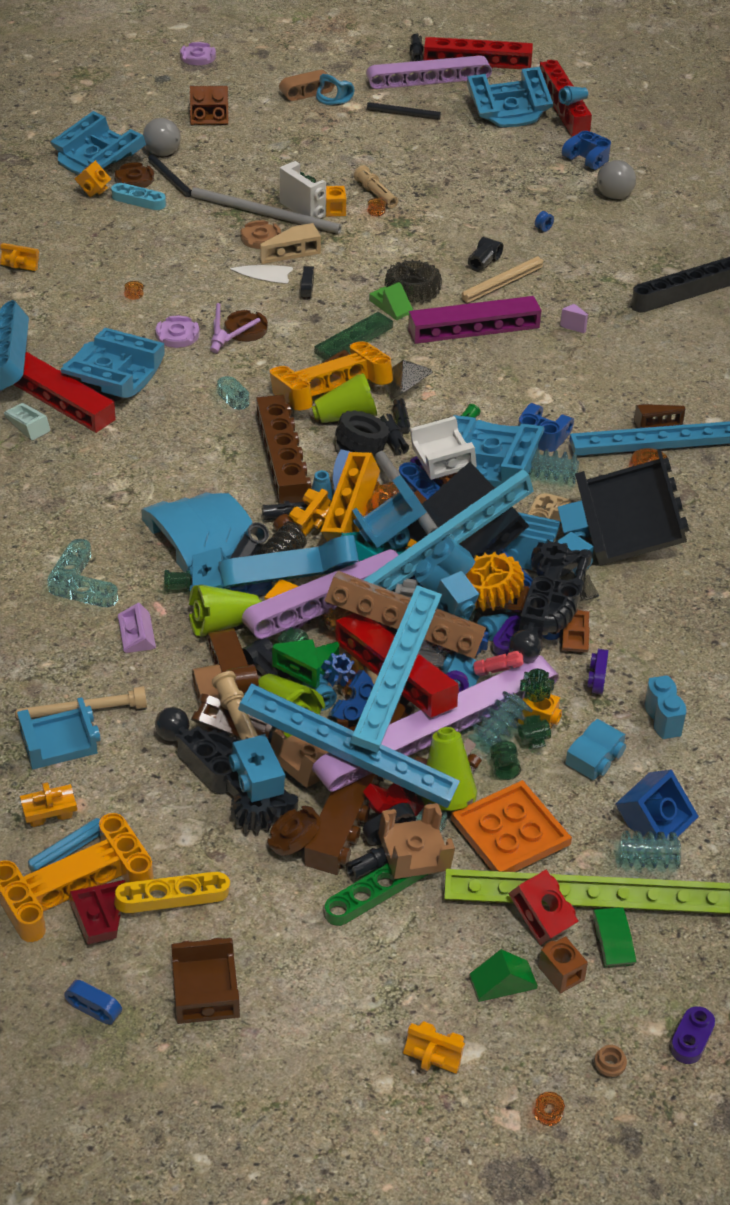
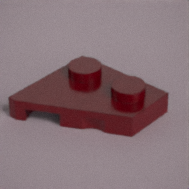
(96, 911)

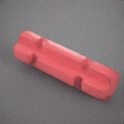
(498, 663)

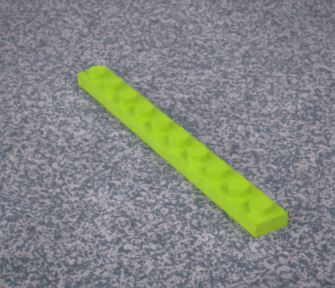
(595, 891)

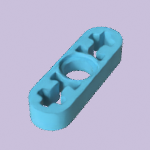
(138, 196)

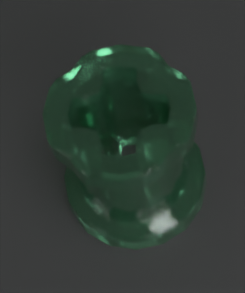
(177, 580)

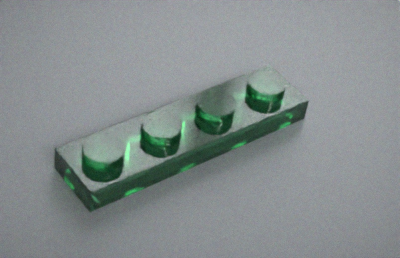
(362, 331)

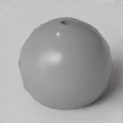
(161, 137)
(616, 179)

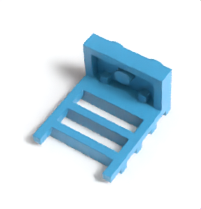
(538, 531)

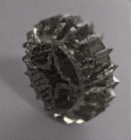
(417, 278)

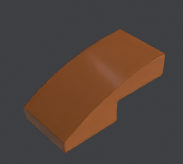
(576, 634)

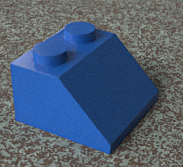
(657, 805)

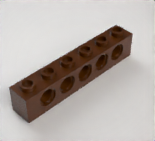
(282, 448)

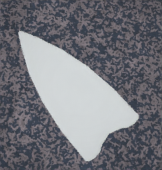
(266, 272)

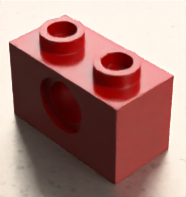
(541, 922)

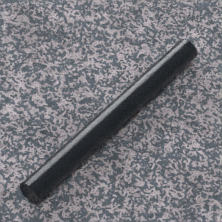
(403, 110)
(170, 175)

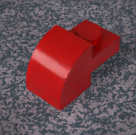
(383, 799)

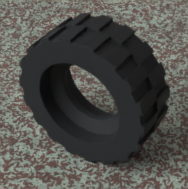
(362, 432)

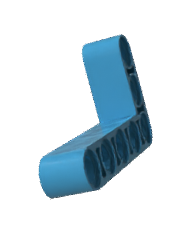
(12, 343)
(289, 564)

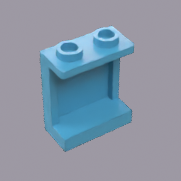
(391, 515)
(59, 736)

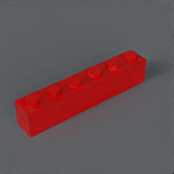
(66, 394)
(369, 644)

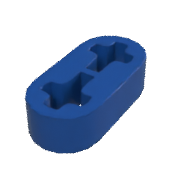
(93, 1002)

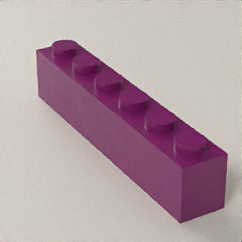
(474, 319)

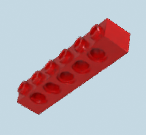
(498, 53)
(574, 116)

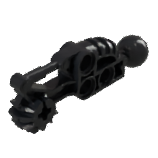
(550, 600)
(209, 759)

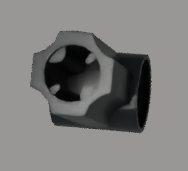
(486, 252)
(247, 545)
(260, 655)

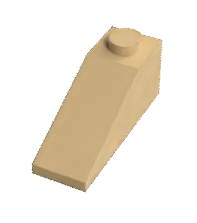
(291, 244)

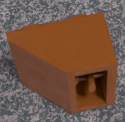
(209, 105)

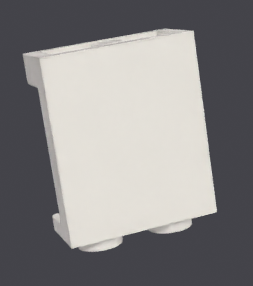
(300, 193)
(441, 447)

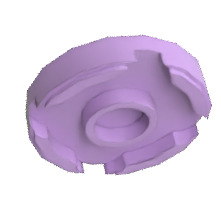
(198, 53)
(177, 331)

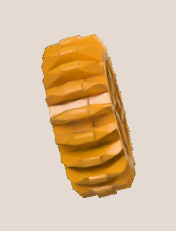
(496, 580)

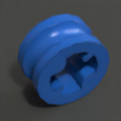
(544, 221)

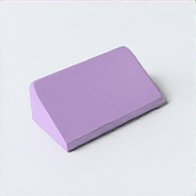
(136, 629)

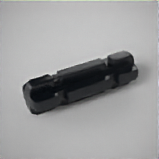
(401, 415)

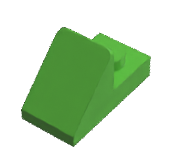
(392, 301)

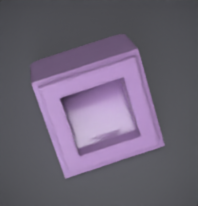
(574, 318)

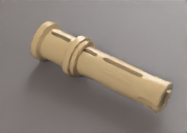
(371, 183)
(230, 700)

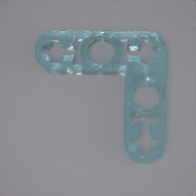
(65, 582)

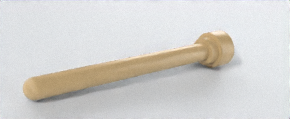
(135, 698)

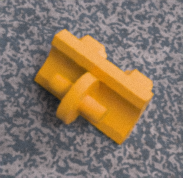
(19, 256)
(314, 514)
(48, 803)
(434, 1048)

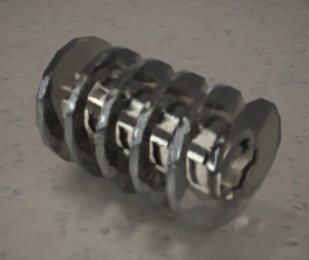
(285, 539)

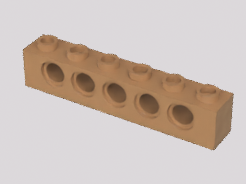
(390, 608)

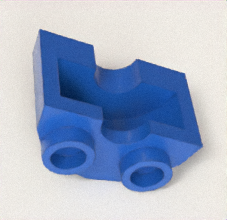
(352, 708)

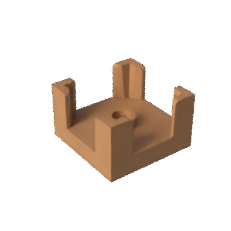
(296, 757)
(415, 846)

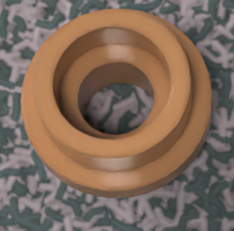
(614, 1054)

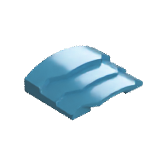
(511, 102)
(93, 141)
(117, 362)
(500, 448)
(198, 524)

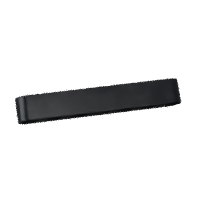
(681, 285)

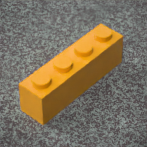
(352, 492)

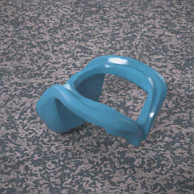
(345, 90)

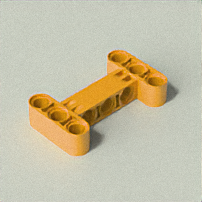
(299, 390)
(29, 895)

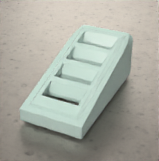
(28, 421)

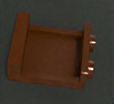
(205, 980)

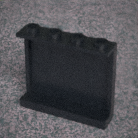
(459, 494)
(632, 510)

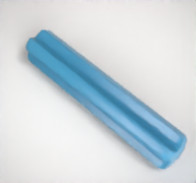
(66, 845)

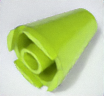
(347, 397)
(217, 608)
(293, 692)
(450, 757)

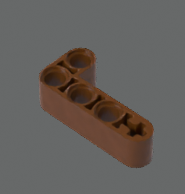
(229, 655)

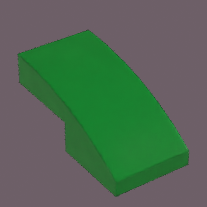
(614, 936)

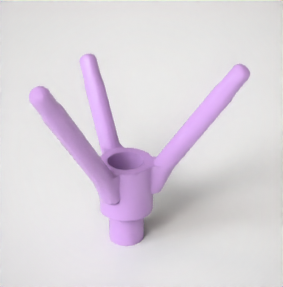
(221, 336)

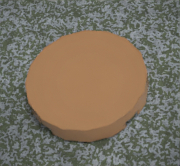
(258, 232)

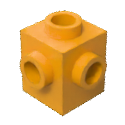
(93, 179)

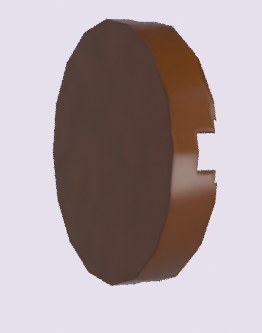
(135, 175)
(241, 318)
(294, 830)

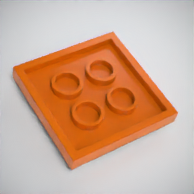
(511, 828)

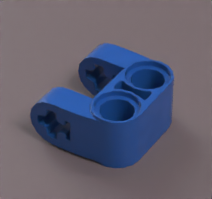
(590, 146)
(554, 431)

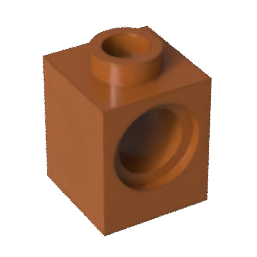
(564, 974)

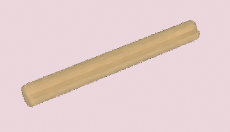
(502, 279)

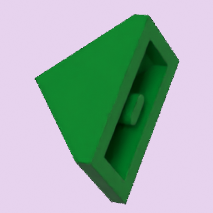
(298, 660)
(502, 976)

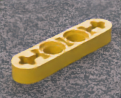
(173, 896)

